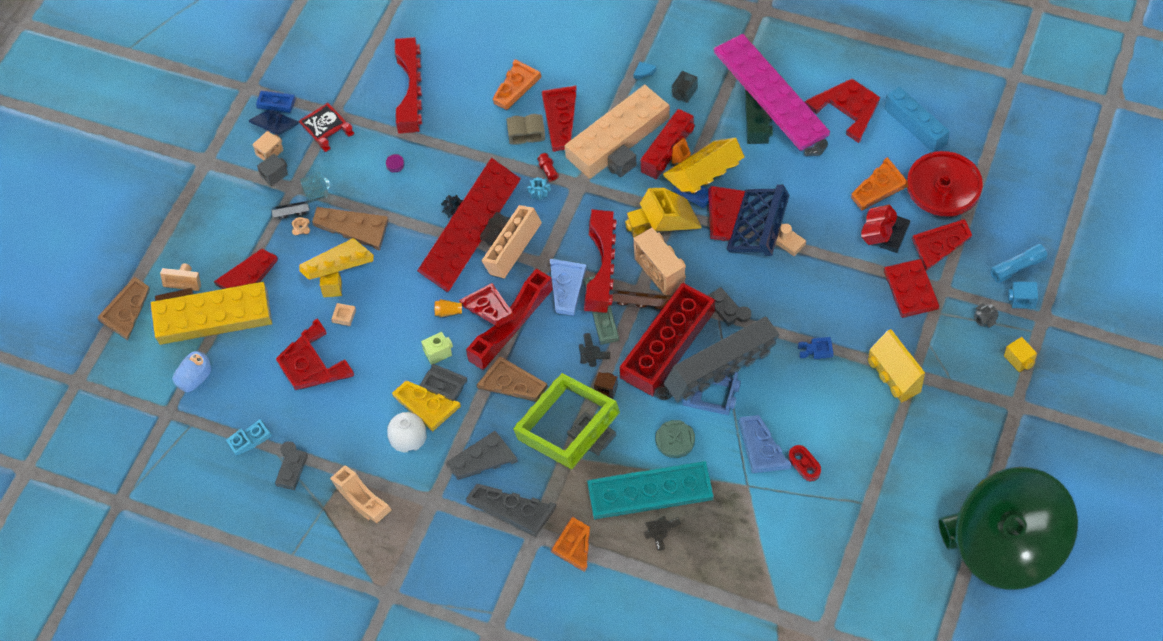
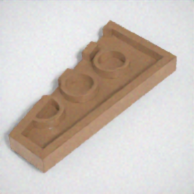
(361, 226)

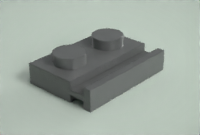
(443, 382)
(601, 443)

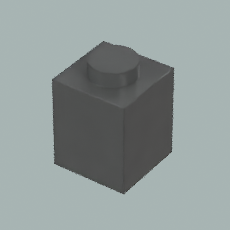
(272, 169)

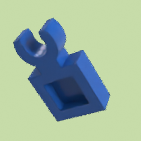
(819, 348)

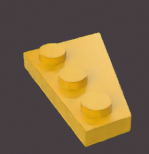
(428, 406)

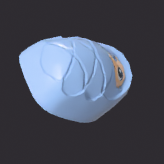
(192, 371)

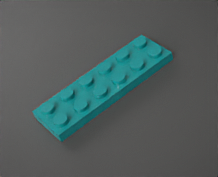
(650, 490)

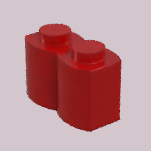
(879, 224)

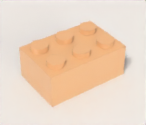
(659, 261)

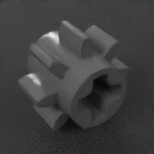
(986, 315)

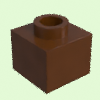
(606, 384)

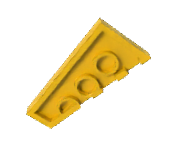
(336, 259)

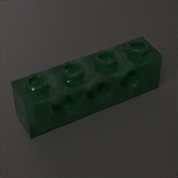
(757, 122)

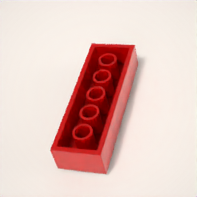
(667, 339)

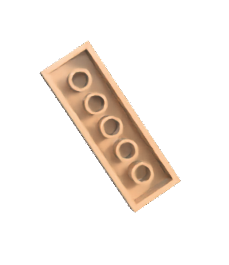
(622, 125)

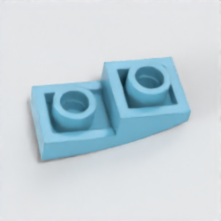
(250, 438)

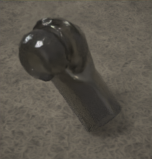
(817, 149)

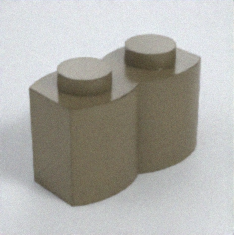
(525, 129)

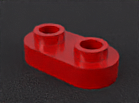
(805, 464)

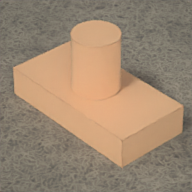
(790, 240)
(181, 278)

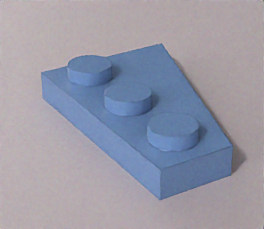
(760, 447)

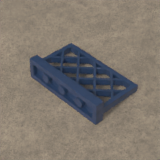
(774, 218)

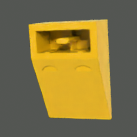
(668, 211)

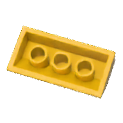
(705, 165)

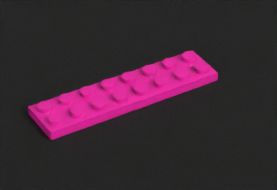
(771, 92)

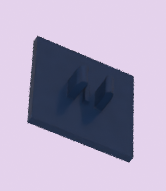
(273, 122)

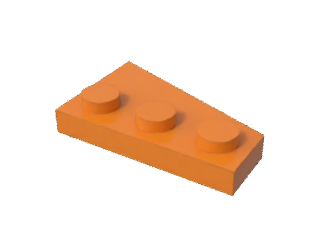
(516, 84)
(880, 185)

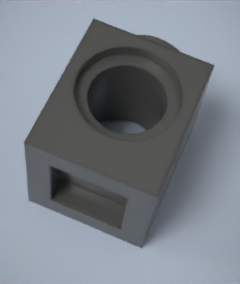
(621, 161)

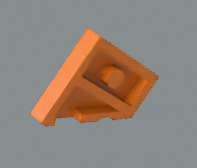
(573, 544)

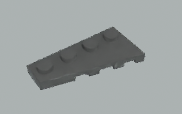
(520, 512)

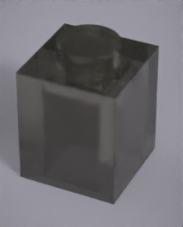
(684, 86)

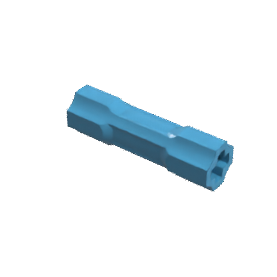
(1030, 257)

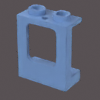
(696, 402)

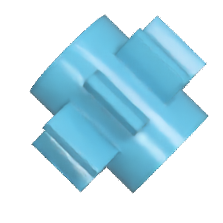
(538, 188)

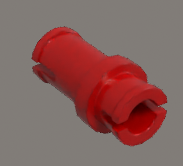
(546, 164)

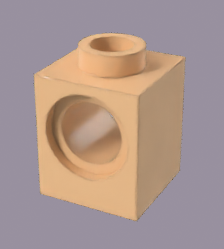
(268, 145)

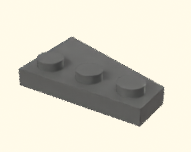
(483, 455)

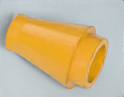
(447, 308)

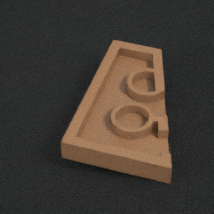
(125, 308)
(512, 381)

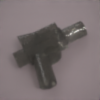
(591, 353)
(659, 530)

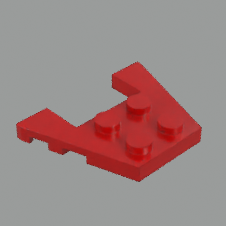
(851, 100)
(304, 366)

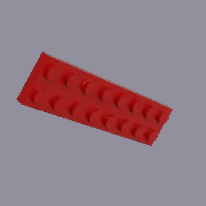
(466, 225)

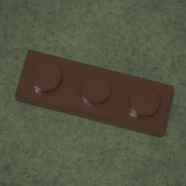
(640, 299)

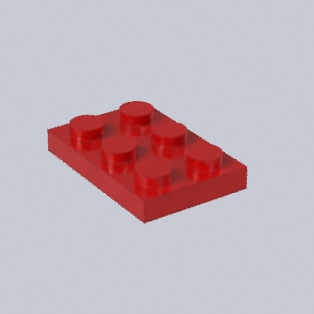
(911, 288)

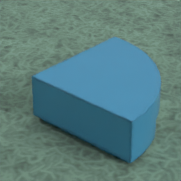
(643, 70)

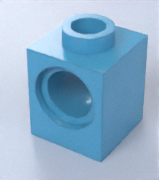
(1023, 295)

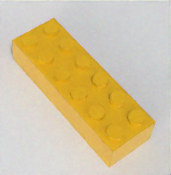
(211, 313)

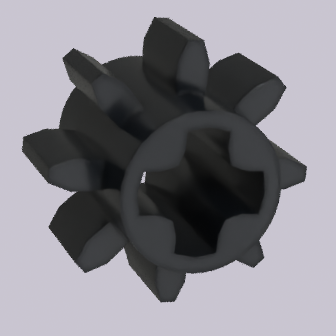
(451, 205)

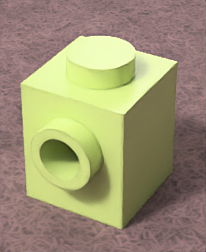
(437, 348)

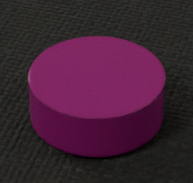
(395, 163)

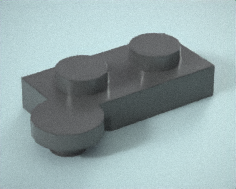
(727, 308)
(291, 466)

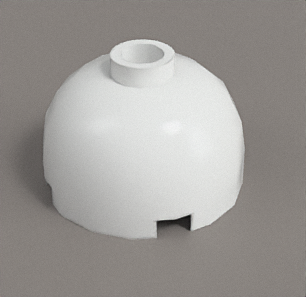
(406, 432)

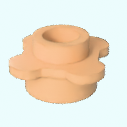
(298, 222)

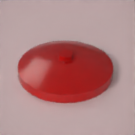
(944, 183)

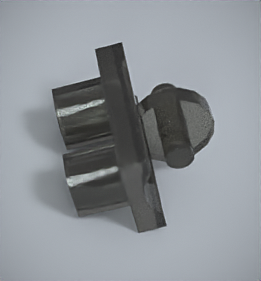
(494, 228)

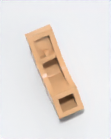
(359, 495)

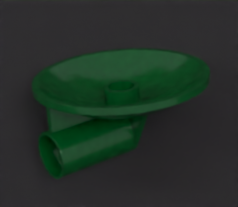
(1013, 528)

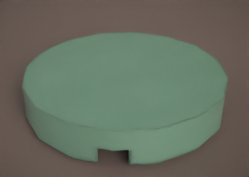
(675, 439)

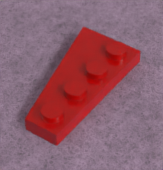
(559, 112)

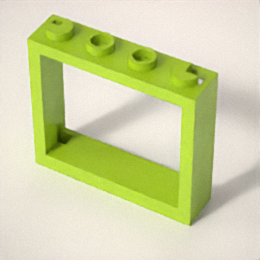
(588, 435)

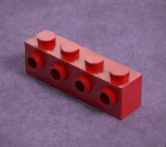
(661, 150)

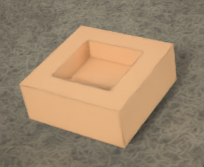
(343, 314)

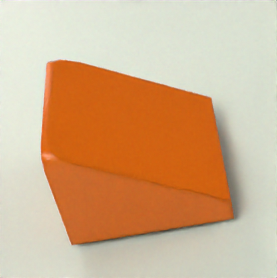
(680, 151)

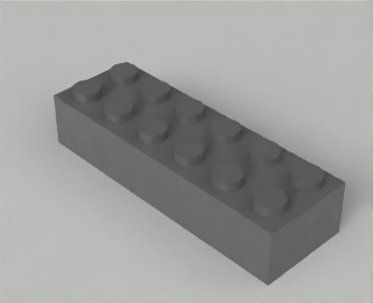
(721, 359)

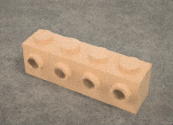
(511, 241)

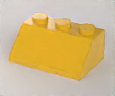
(896, 367)

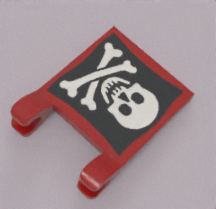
(323, 124)

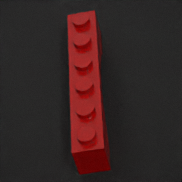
(407, 112)
(601, 232)
(490, 343)

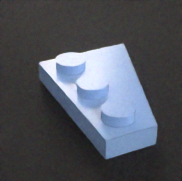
(567, 285)

